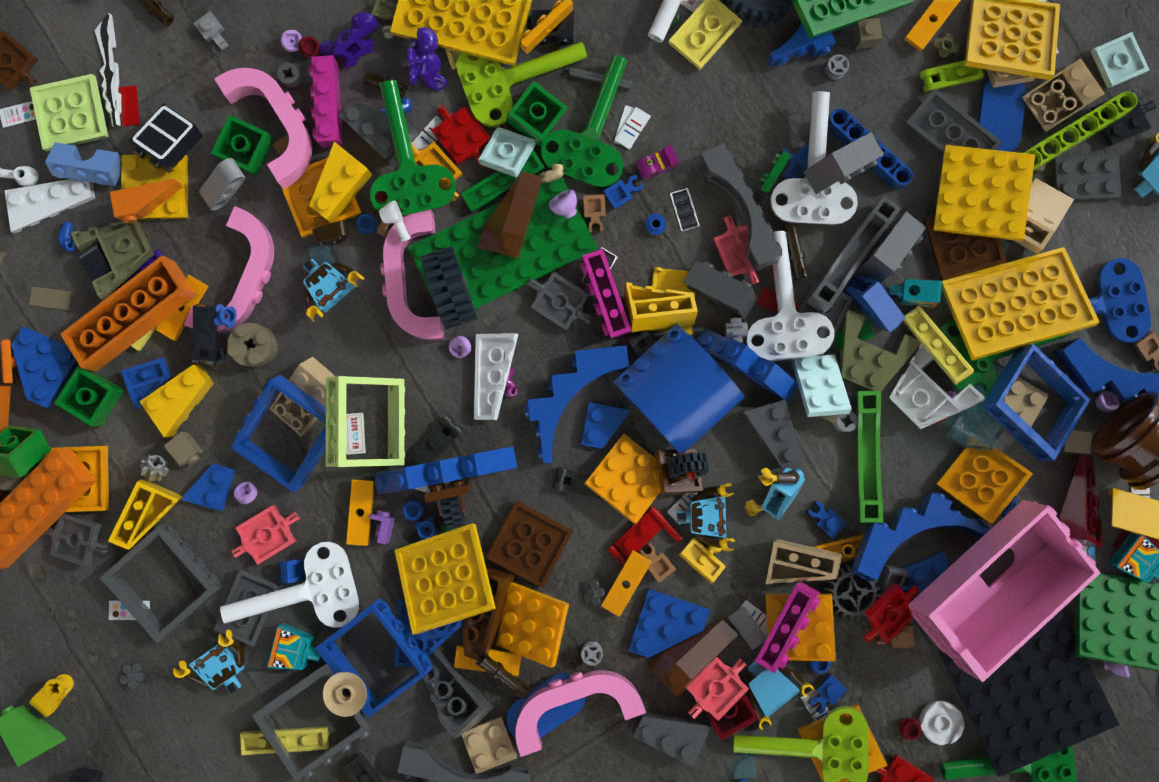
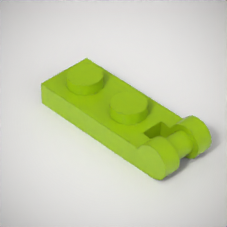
(949, 76)

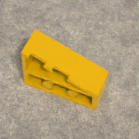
(338, 183)
(658, 308)
(176, 399)
(142, 512)

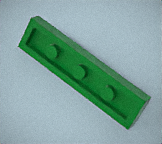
(498, 184)

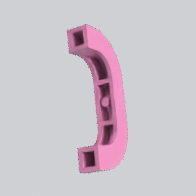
(249, 81)
(393, 269)
(256, 271)
(568, 690)

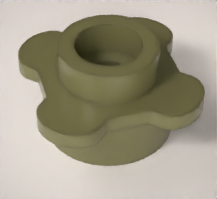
(941, 50)

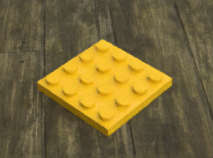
(1013, 37)
(984, 192)
(444, 579)

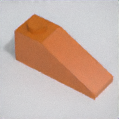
(141, 200)

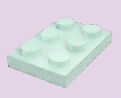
(821, 385)

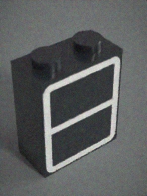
(165, 138)

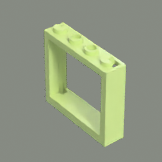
(337, 421)

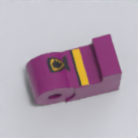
(657, 163)

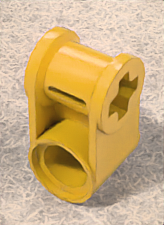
(52, 694)

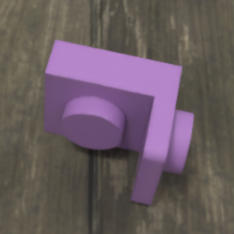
(384, 529)

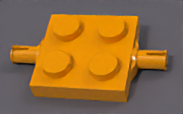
(435, 156)

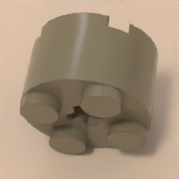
(240, 342)

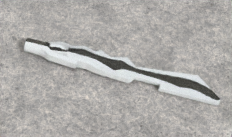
(110, 71)

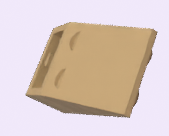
(1063, 95)
(1044, 215)
(310, 378)

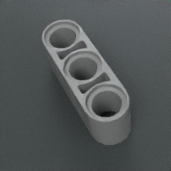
(222, 184)

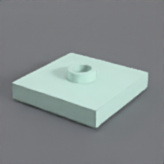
(1119, 60)
(507, 151)

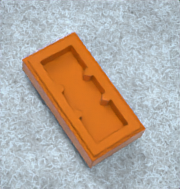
(8, 362)

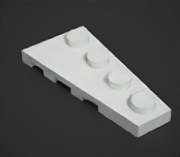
(37, 202)
(492, 368)

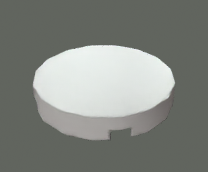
(942, 722)

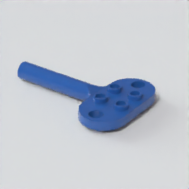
(1122, 300)

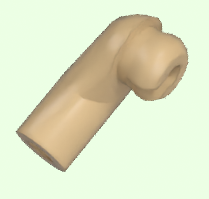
(556, 173)

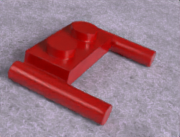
(640, 534)

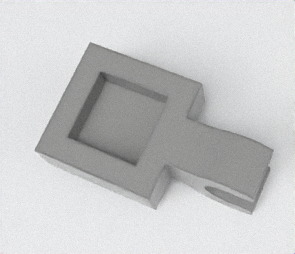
(211, 29)

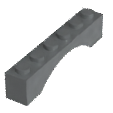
(720, 169)
(852, 255)
(421, 762)

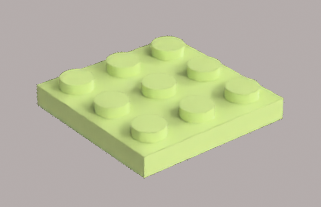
(69, 112)

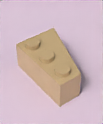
(799, 562)

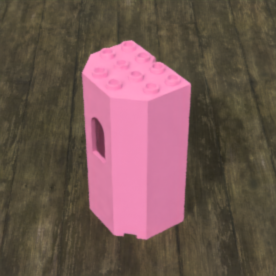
(989, 623)

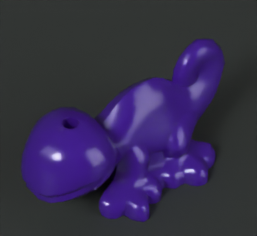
(349, 42)
(424, 62)

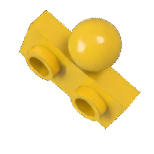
(703, 559)

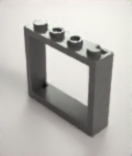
(134, 603)
(326, 757)

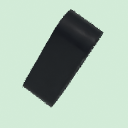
(95, 263)

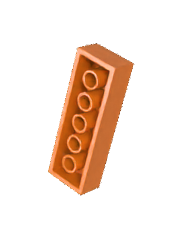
(128, 314)
(40, 502)

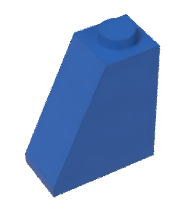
(874, 302)

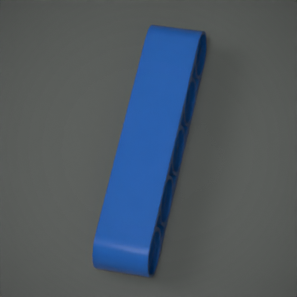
(895, 165)

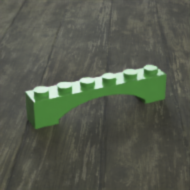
(868, 455)

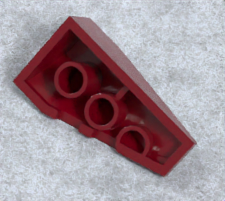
(1080, 505)
(736, 719)

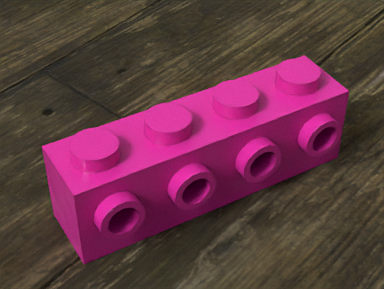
(326, 101)
(606, 294)
(785, 630)

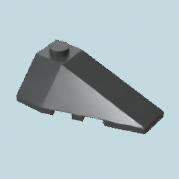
(455, 697)

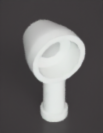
(29, 179)
(391, 214)

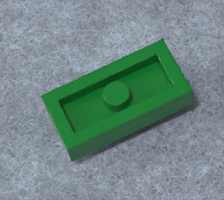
(769, 178)

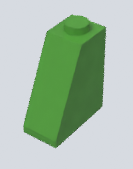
(26, 734)

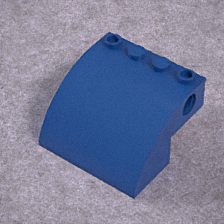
(679, 389)

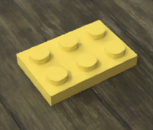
(705, 32)

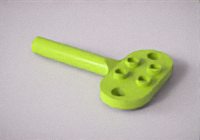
(489, 84)
(840, 748)

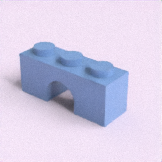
(66, 162)

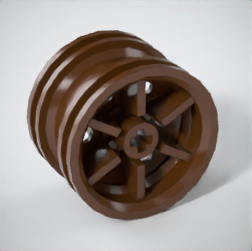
(1132, 441)

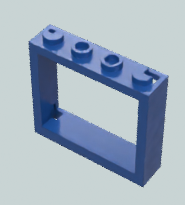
(995, 406)
(263, 460)
(339, 663)

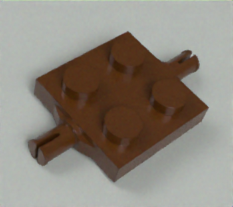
(14, 62)

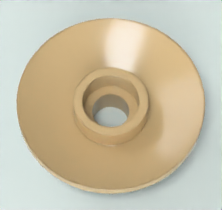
(338, 701)

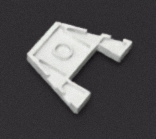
(923, 399)

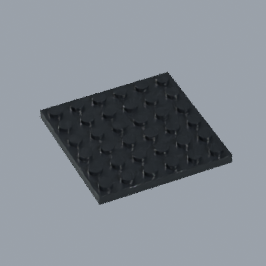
(1034, 700)

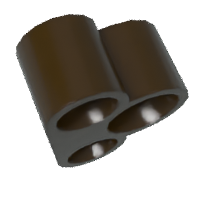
(330, 233)

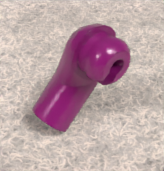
(510, 388)

